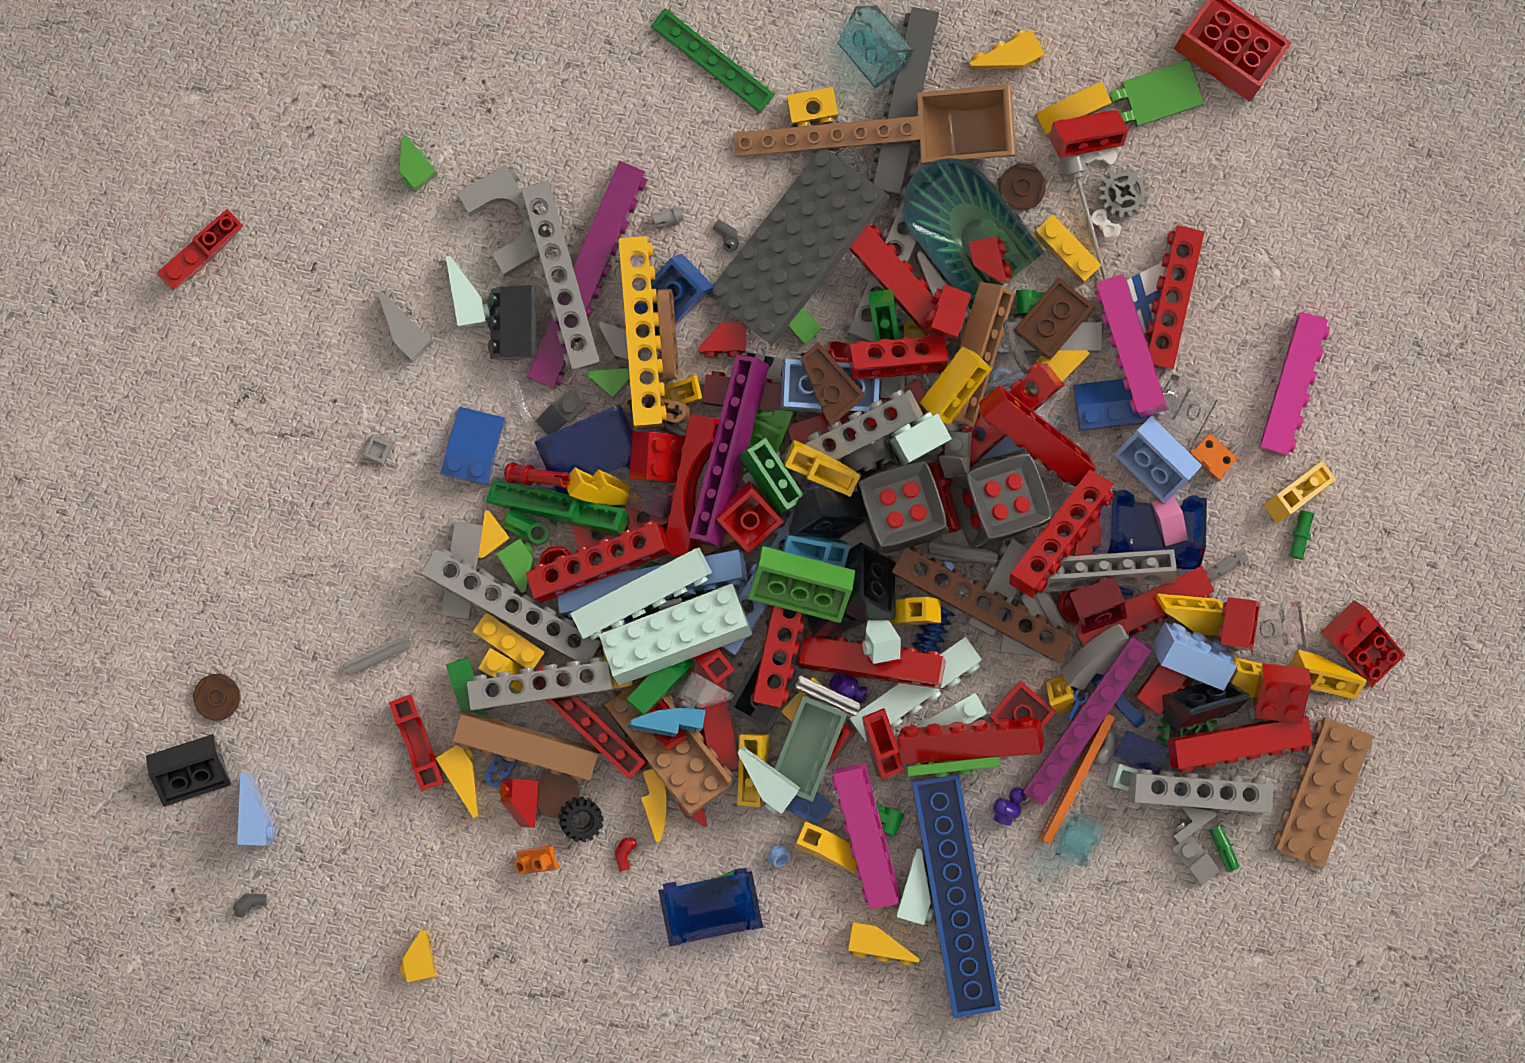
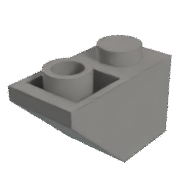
(617, 339)

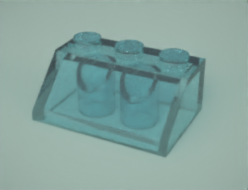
(875, 45)

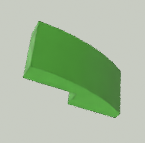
(804, 327)

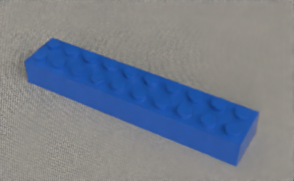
(956, 896)

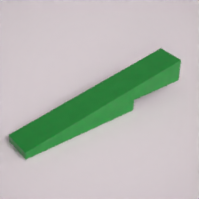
(558, 507)

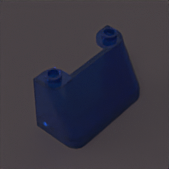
(589, 445)
(1136, 529)
(710, 907)

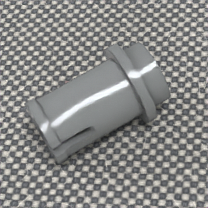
(668, 217)

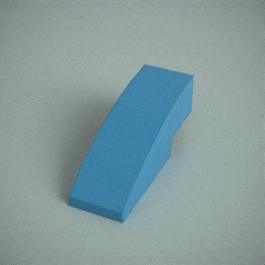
(818, 548)
(668, 721)

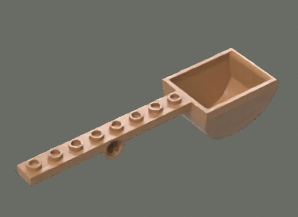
(949, 125)

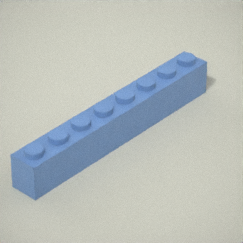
(725, 567)

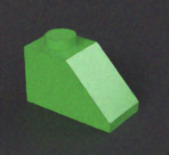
(414, 166)
(518, 561)

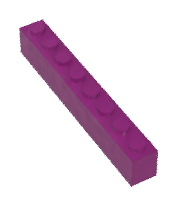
(730, 441)
(1087, 720)

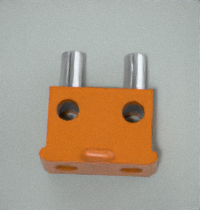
(1212, 457)

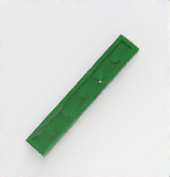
(712, 60)

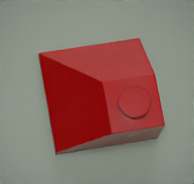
(749, 517)

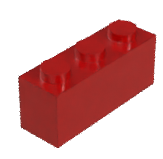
(1088, 133)

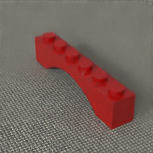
(695, 454)

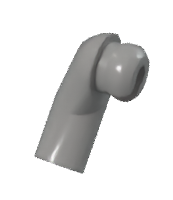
(1107, 750)

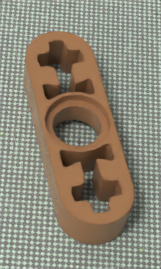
(664, 402)

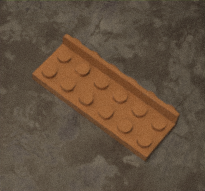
(687, 769)
(1322, 792)

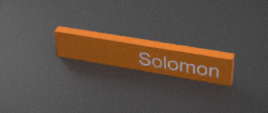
(1075, 780)

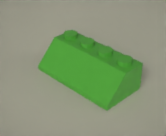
(801, 584)

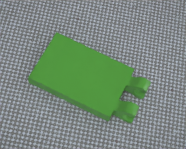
(1159, 94)

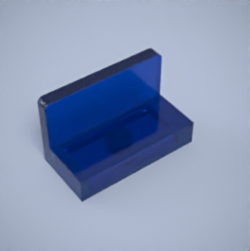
(1142, 752)

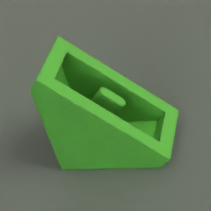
(610, 380)

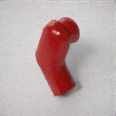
(622, 851)

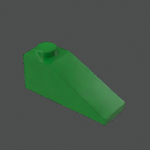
(658, 686)

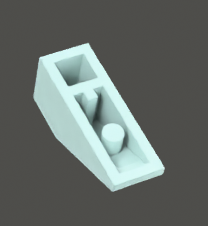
(467, 302)
(881, 641)
(963, 711)
(770, 784)
(915, 897)

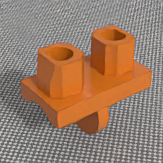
(536, 860)

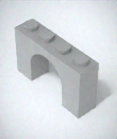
(502, 187)

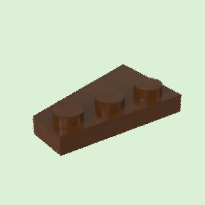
(830, 383)

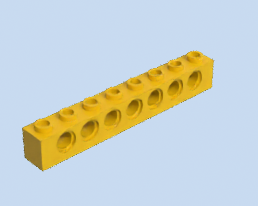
(630, 248)

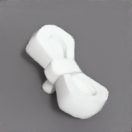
(1109, 156)
(1110, 230)

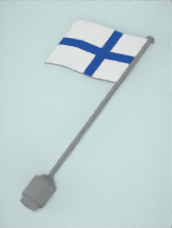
(1141, 285)

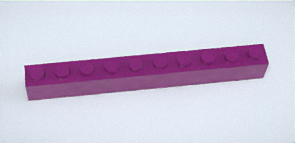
(591, 266)

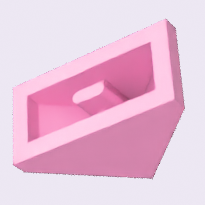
(1170, 521)

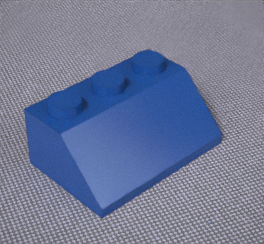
(1105, 405)

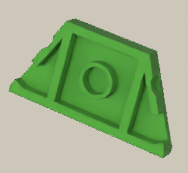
(772, 426)
(942, 768)

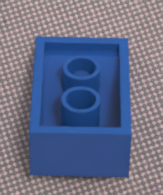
(687, 285)
(473, 446)

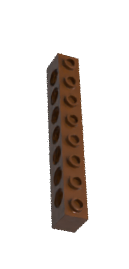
(1060, 635)

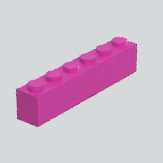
(1132, 346)
(1293, 384)
(866, 835)

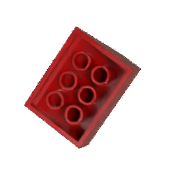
(1232, 46)

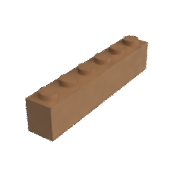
(983, 337)
(525, 745)

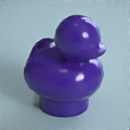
(848, 687)
(1006, 809)

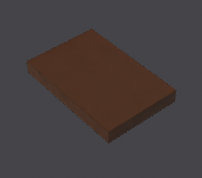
(1054, 319)

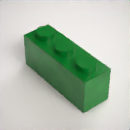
(771, 476)

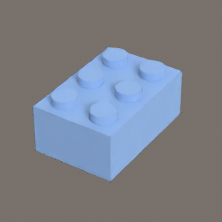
(1157, 460)
(1194, 655)

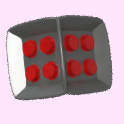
(1000, 500)
(903, 507)

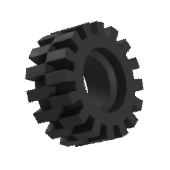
(571, 809)

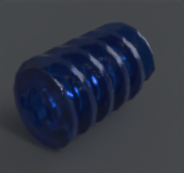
(932, 632)

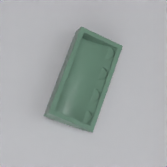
(810, 744)

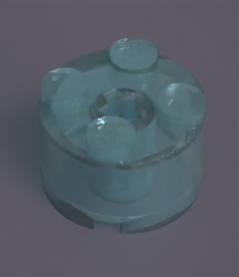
(1079, 839)

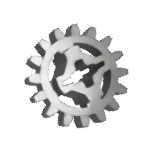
(1134, 197)

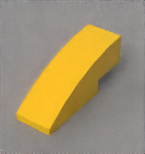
(1079, 104)
(821, 468)
(599, 488)
(655, 803)

